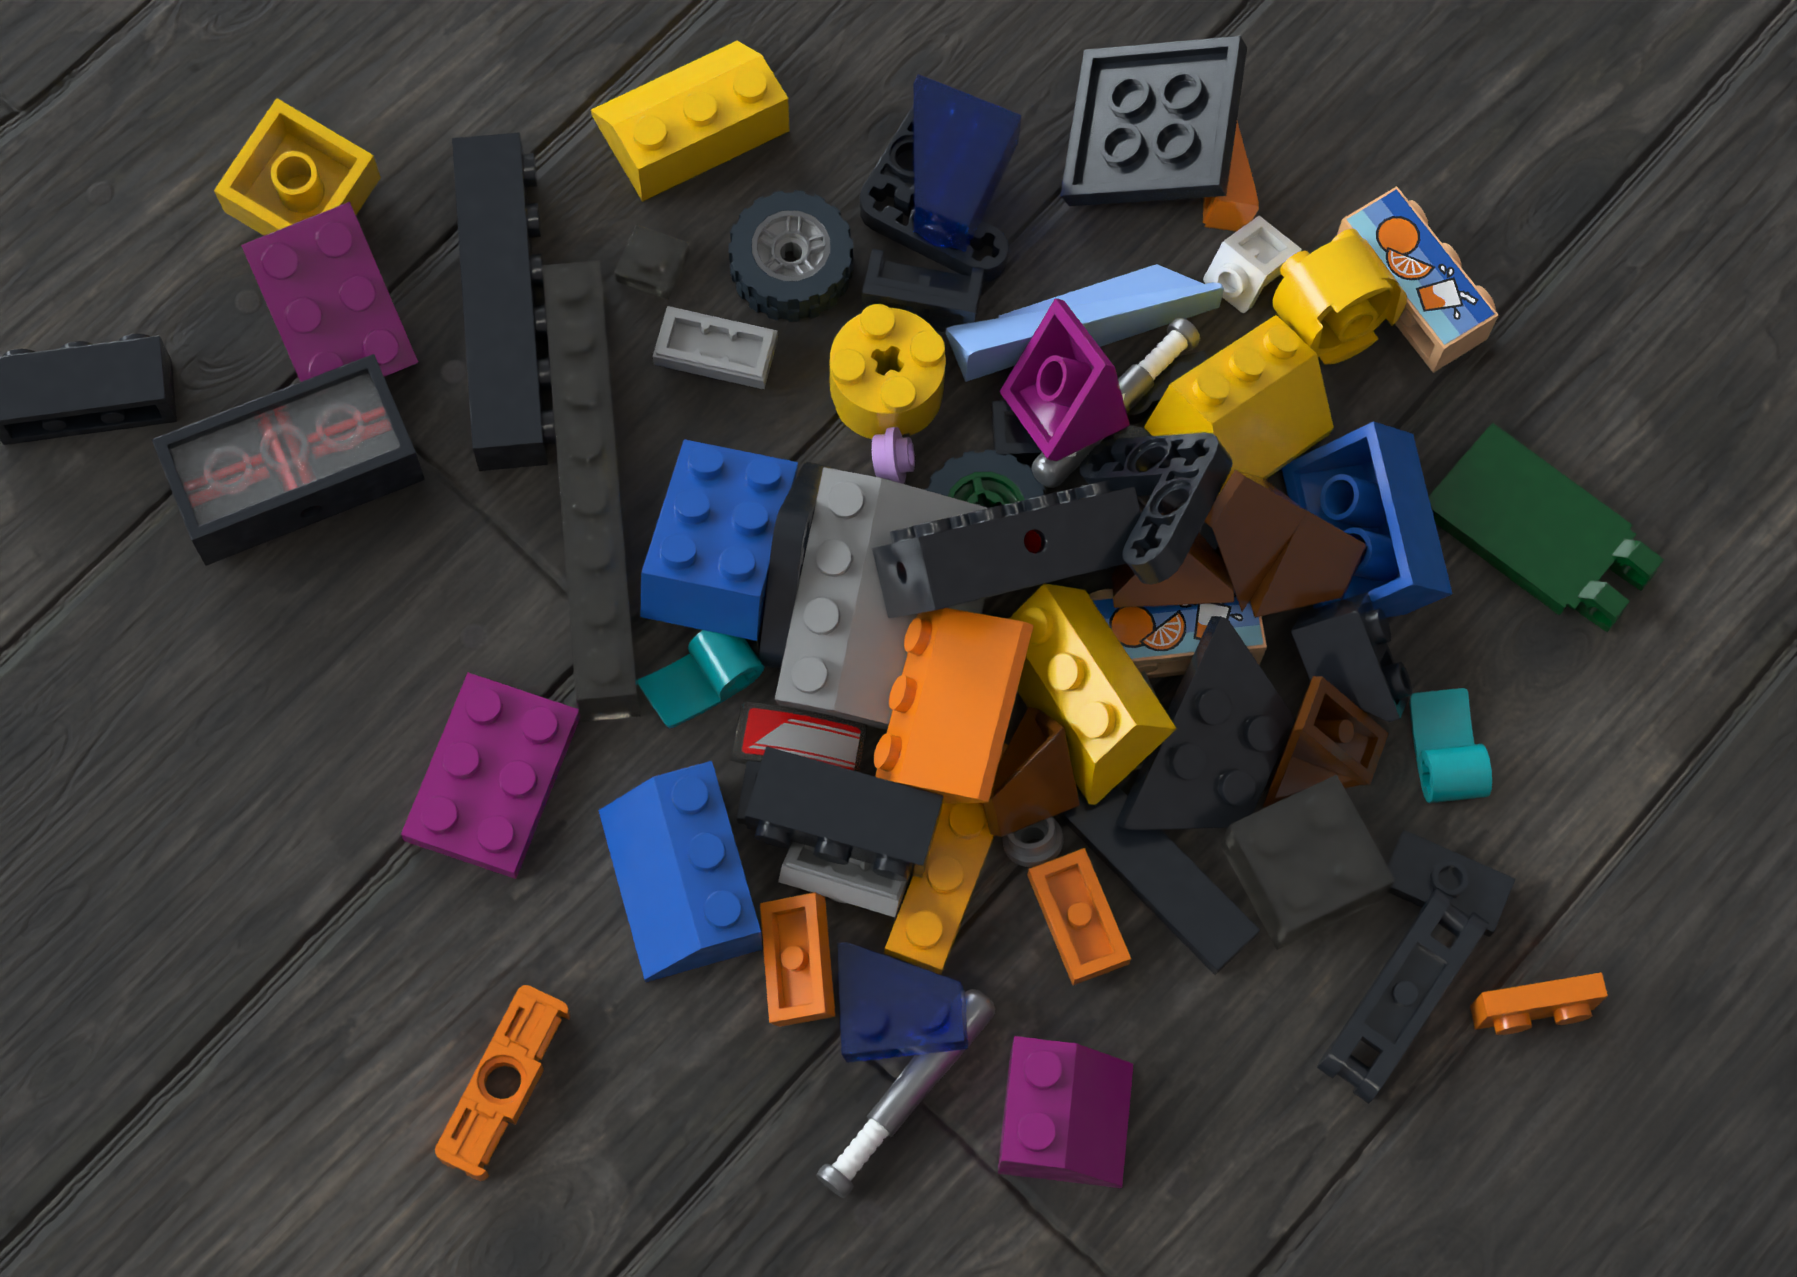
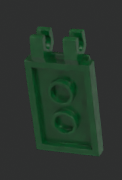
(1541, 529)

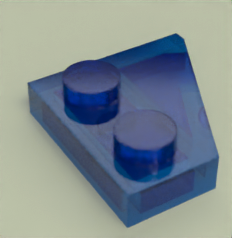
(896, 1008)

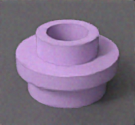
(892, 455)

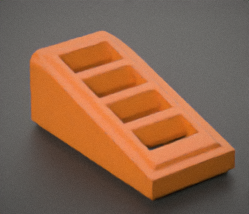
(1241, 201)

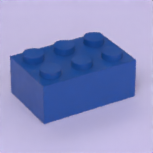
(715, 540)

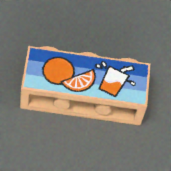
(1443, 305)
(1166, 637)

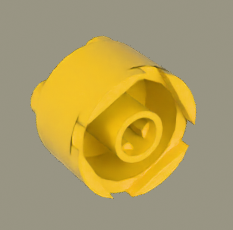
(1338, 296)
(890, 345)

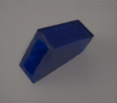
(957, 160)

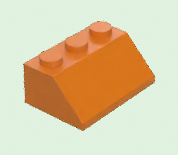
(953, 703)

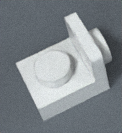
(1249, 262)

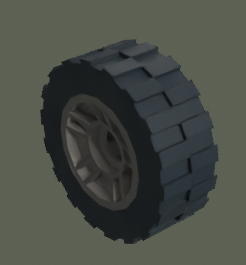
(813, 235)

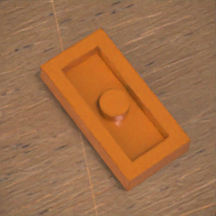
(1079, 916)
(797, 959)
(1514, 1007)

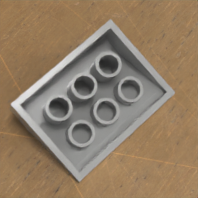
(840, 639)

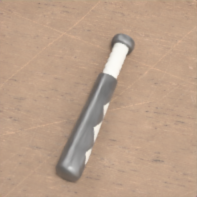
(1133, 385)
(901, 1099)

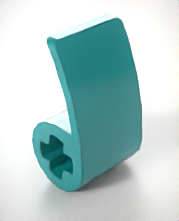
(701, 680)
(1445, 747)

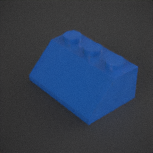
(1378, 494)
(680, 873)

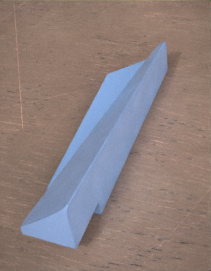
(1106, 310)

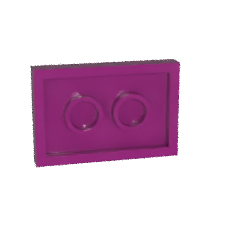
(328, 295)
(491, 775)

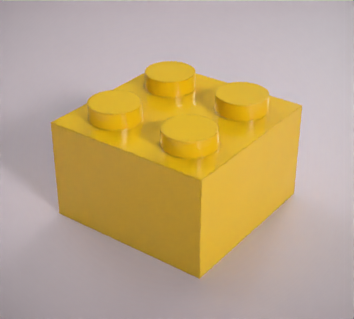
(294, 172)

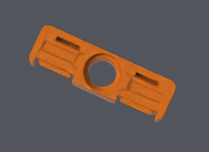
(481, 1118)

